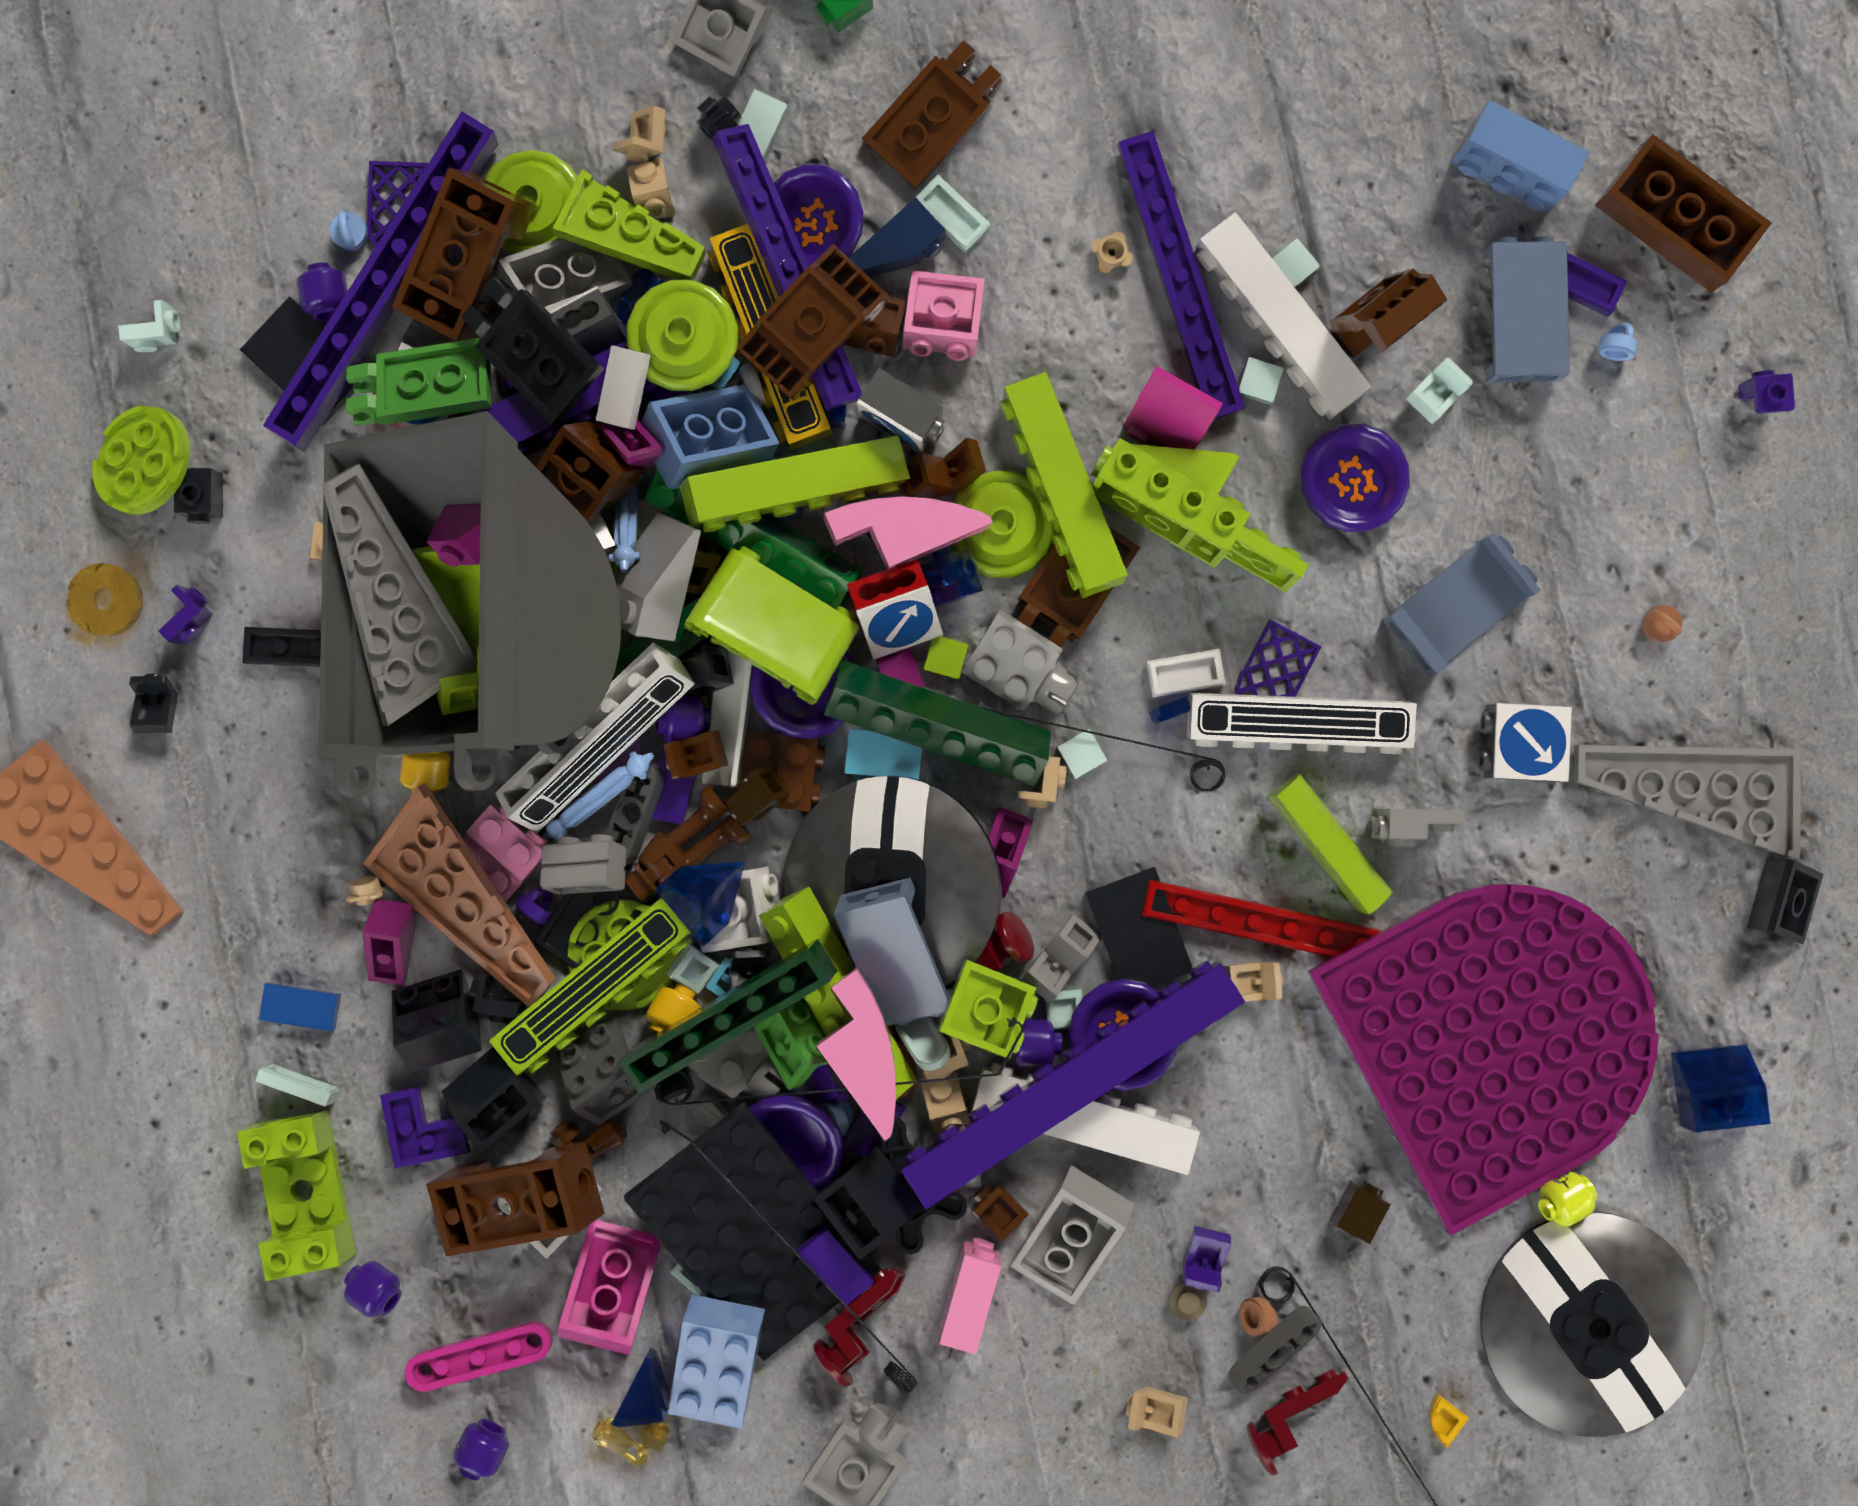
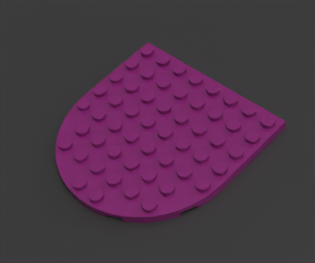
(1496, 1040)

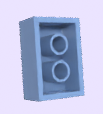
(1519, 157)
(709, 433)
(716, 1361)

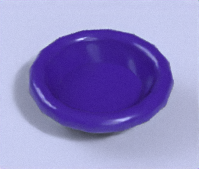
(788, 712)
(805, 1134)

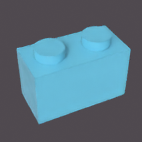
(879, 755)

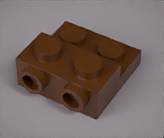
(792, 761)

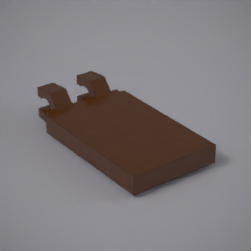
(932, 116)
(1057, 604)

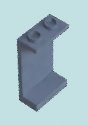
(1529, 310)
(1462, 603)
(892, 951)

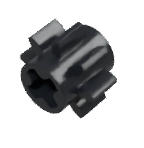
(717, 116)

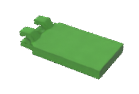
(420, 383)

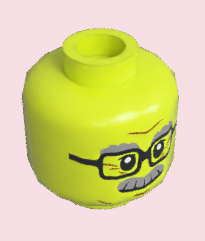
(1567, 1199)

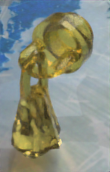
(618, 1441)

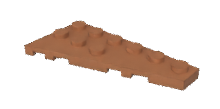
(66, 832)
(439, 875)

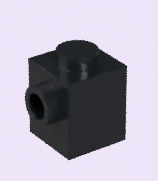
(200, 496)

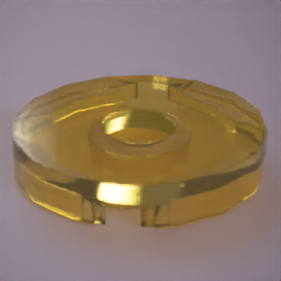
(125, 605)

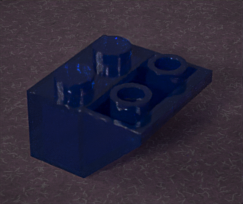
(1719, 1089)

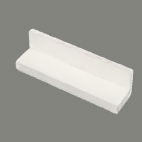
(731, 718)

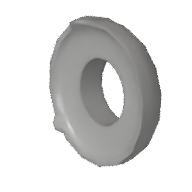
(748, 376)

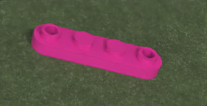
(478, 1356)

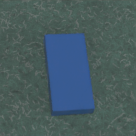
(299, 1006)

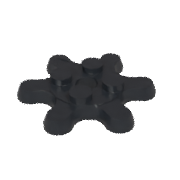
(953, 1206)

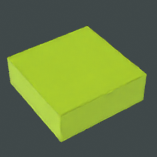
(946, 657)

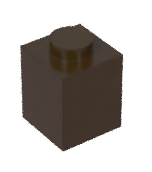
(1361, 1210)

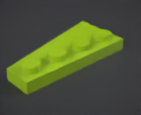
(610, 225)

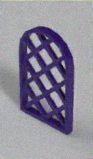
(371, 215)
(1258, 647)

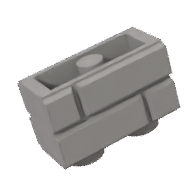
(583, 866)

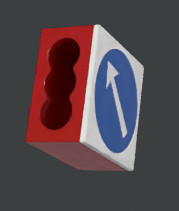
(895, 609)

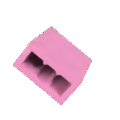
(970, 1295)

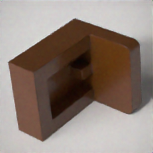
(695, 755)
(998, 1209)

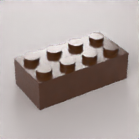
(1683, 214)

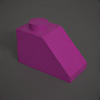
(457, 535)
(1009, 839)
(389, 941)

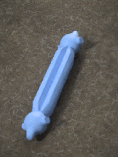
(626, 530)
(598, 795)

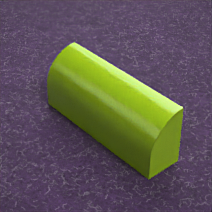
(1330, 844)

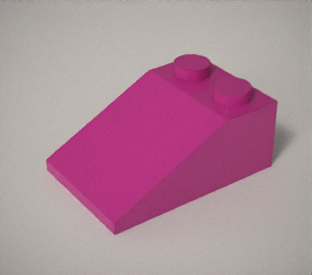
(1171, 413)
(609, 1287)

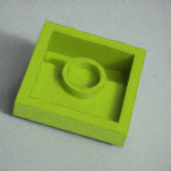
(981, 1009)

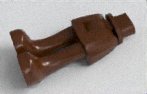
(664, 852)

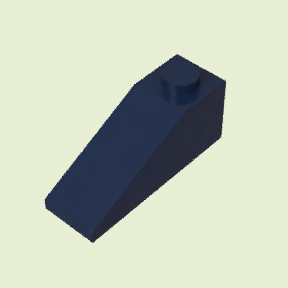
(901, 241)

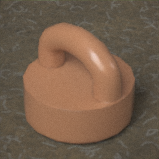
(1662, 623)
(1257, 1316)

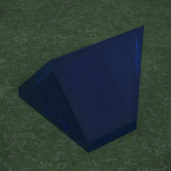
(703, 896)
(647, 1397)

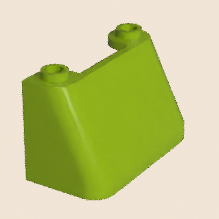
(773, 624)

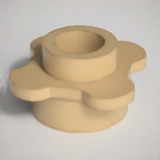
(1111, 242)
(365, 890)

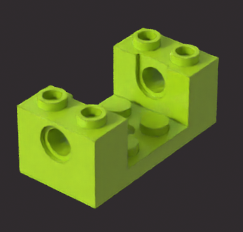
(305, 1232)

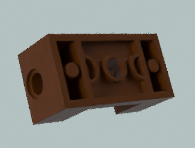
(478, 220)
(587, 469)
(546, 1197)

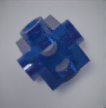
(951, 576)

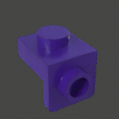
(1770, 392)
(188, 621)
(1205, 1259)

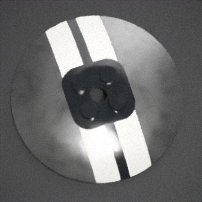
(898, 832)
(1541, 1314)

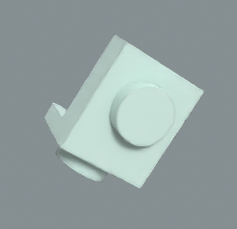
(149, 335)
(1439, 390)

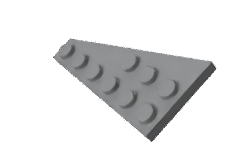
(397, 611)
(1725, 790)

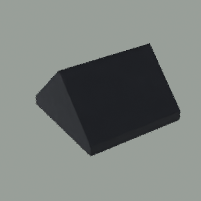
(1785, 899)

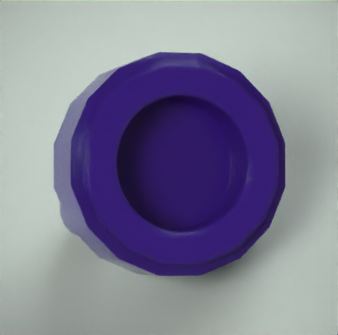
(528, 905)

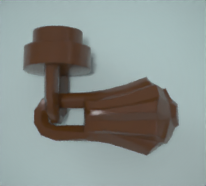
(606, 1136)

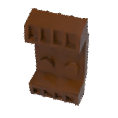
(1387, 312)
(812, 321)

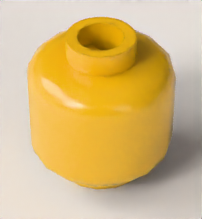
(425, 768)
(670, 1006)

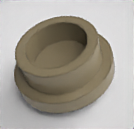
(1187, 1302)

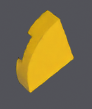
(1445, 1419)

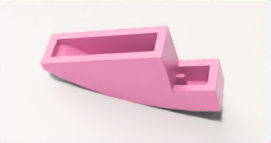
(905, 526)
(863, 1053)

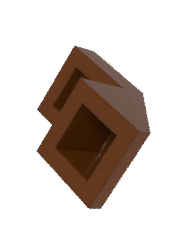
(940, 476)

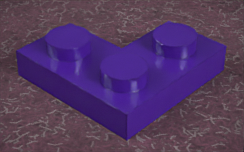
(414, 1138)

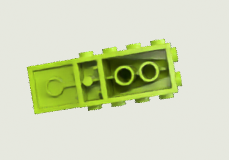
(1179, 500)

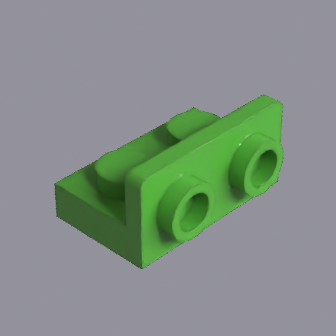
(792, 1043)

